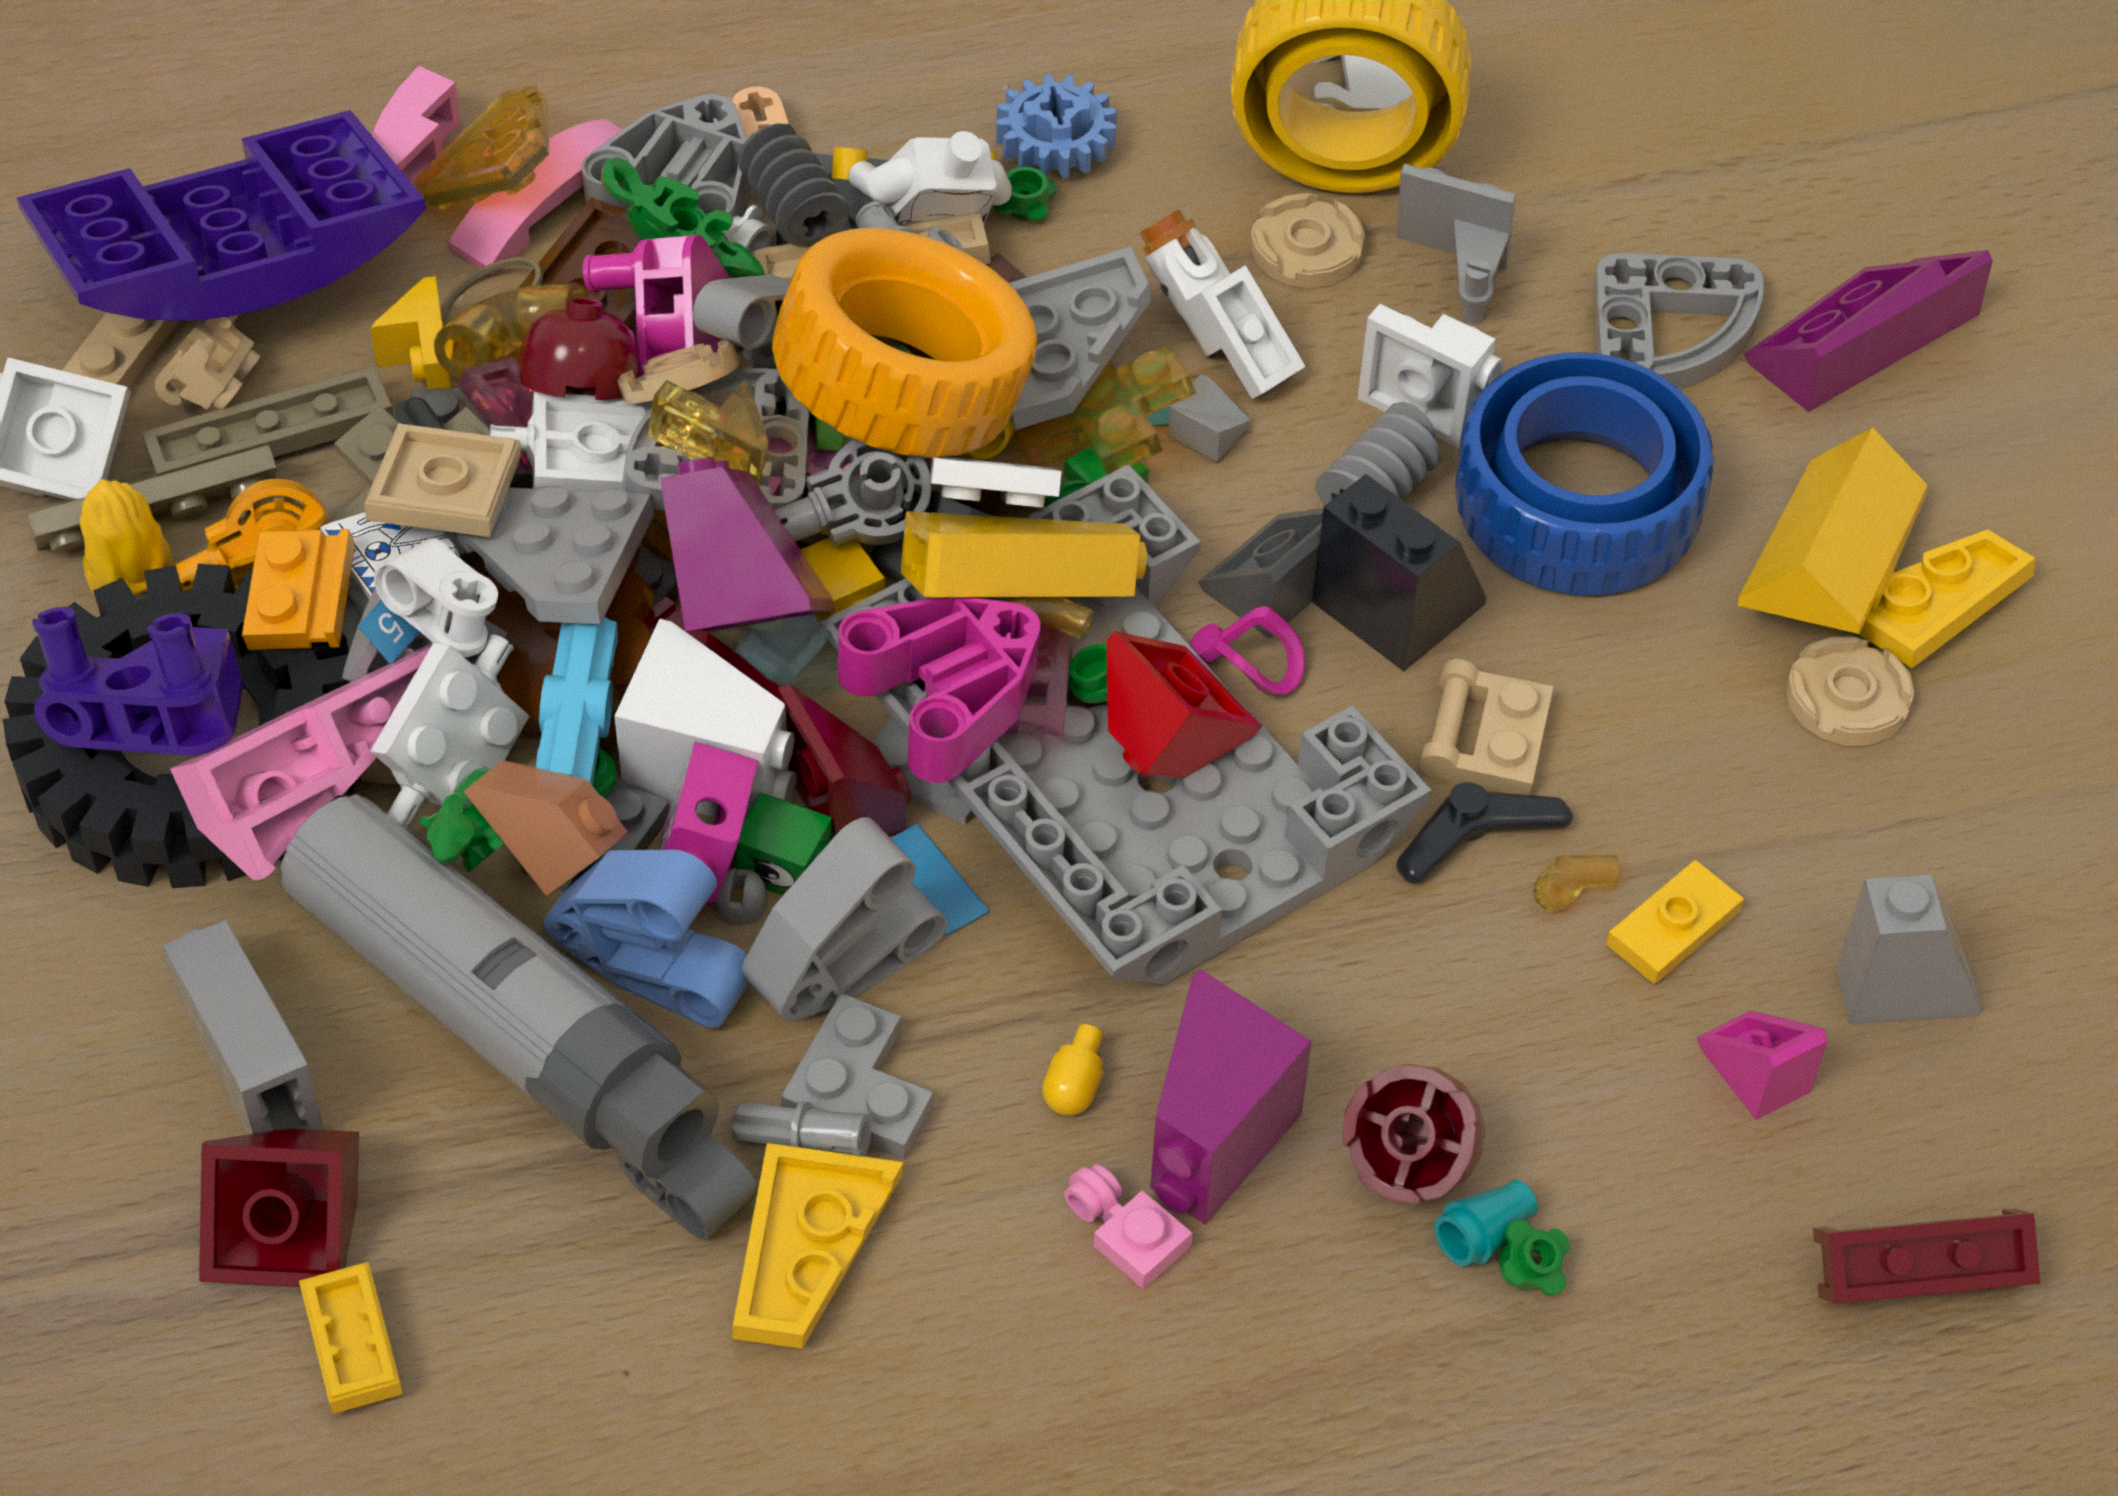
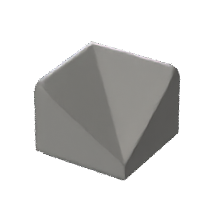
(1207, 420)

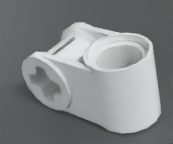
(438, 589)

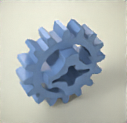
(1056, 125)

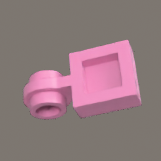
(1137, 1237)

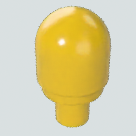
(1074, 1073)

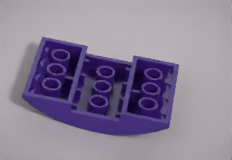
(230, 236)

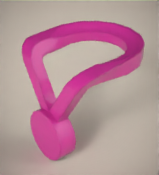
(1213, 641)

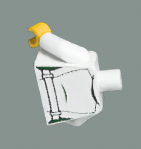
(929, 178)

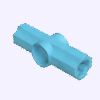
(577, 699)

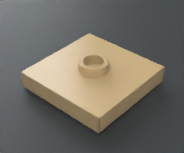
(443, 480)

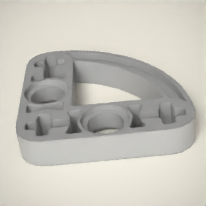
(1638, 300)
(649, 456)

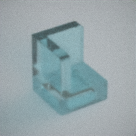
(782, 646)

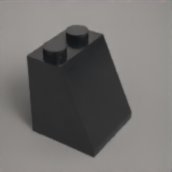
(1392, 573)

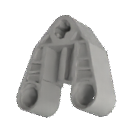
(685, 142)
(745, 315)
(842, 925)

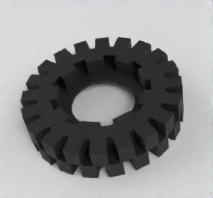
(96, 795)

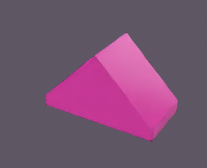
(1765, 1058)

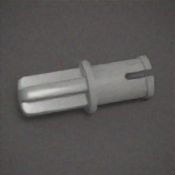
(803, 1128)

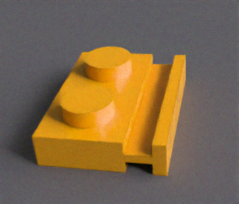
(298, 589)

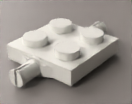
(577, 440)
(448, 726)

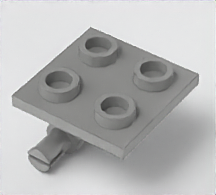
(1461, 220)

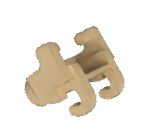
(209, 363)

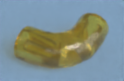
(497, 325)

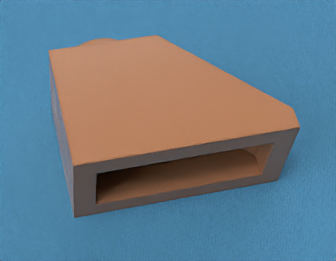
(546, 820)

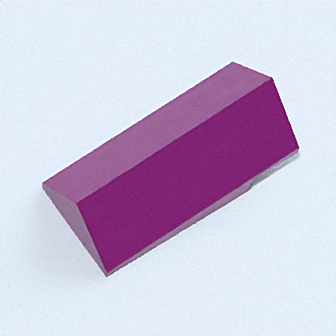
(1871, 324)

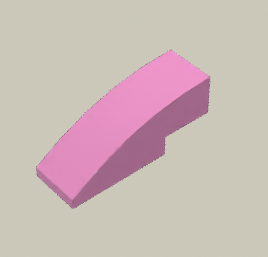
(418, 121)

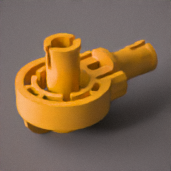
(236, 538)

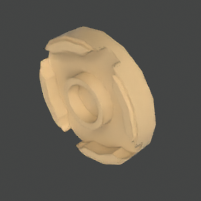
(1307, 241)
(684, 367)
(1849, 691)

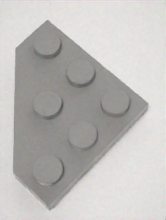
(1079, 323)
(564, 548)

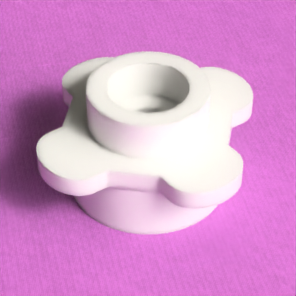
(750, 230)

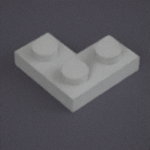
(844, 1075)

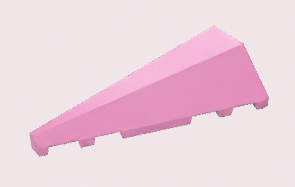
(278, 774)

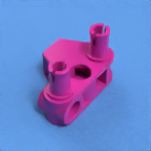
(666, 282)

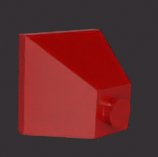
(1169, 708)

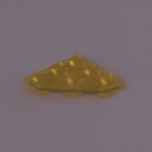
(492, 152)

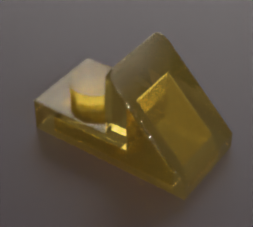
(709, 431)

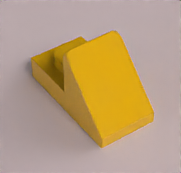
(408, 334)

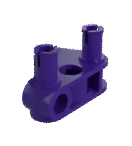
(161, 698)

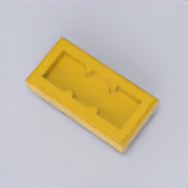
(1674, 921)
(350, 1337)

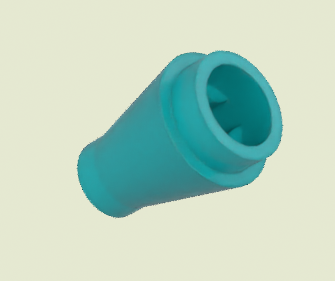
(1475, 1225)

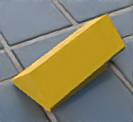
(1838, 536)

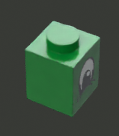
(781, 841)

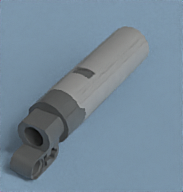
(518, 1006)

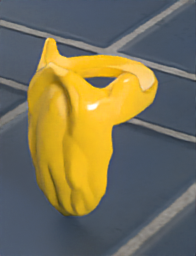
(120, 537)

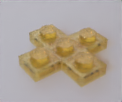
(1114, 413)

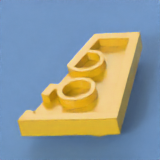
(1945, 594)
(805, 1236)

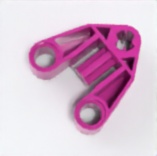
(974, 669)

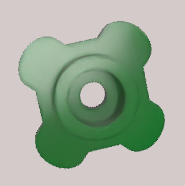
(1029, 194)
(1519, 1268)

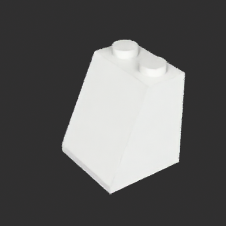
(694, 695)

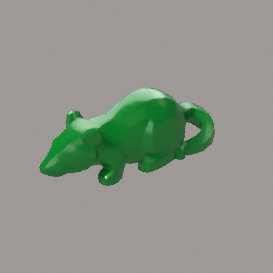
(672, 211)
(461, 828)

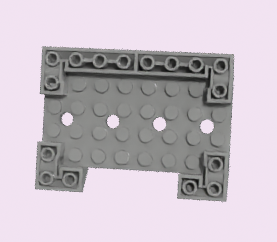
(1141, 864)

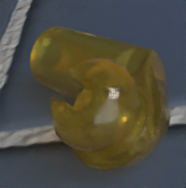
(1059, 614)

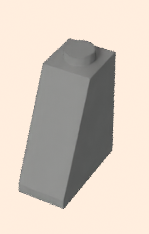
(1904, 955)

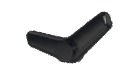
(1468, 816)

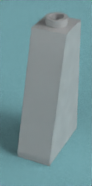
(242, 1031)

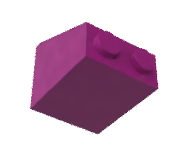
(734, 551)
(1225, 1097)

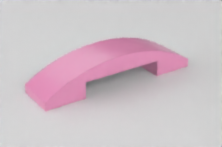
(501, 223)

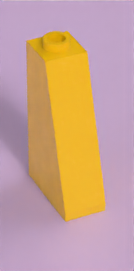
(1020, 557)

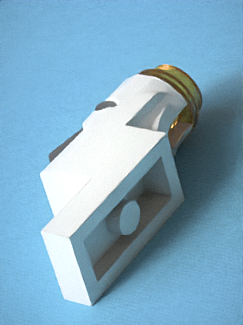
(1220, 306)

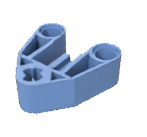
(631, 926)

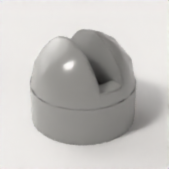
(753, 902)

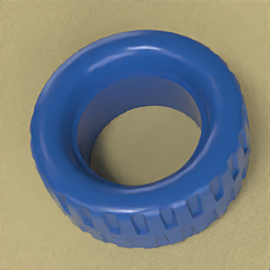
(1572, 538)

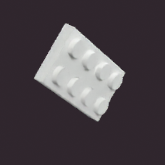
(1016, 482)

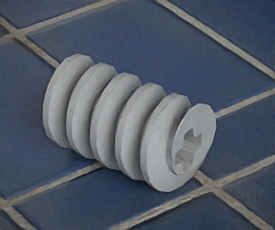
(1392, 452)

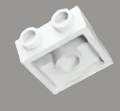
(1428, 367)
(57, 429)

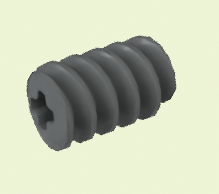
(792, 185)

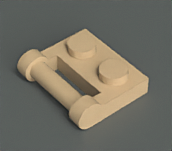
(1507, 735)

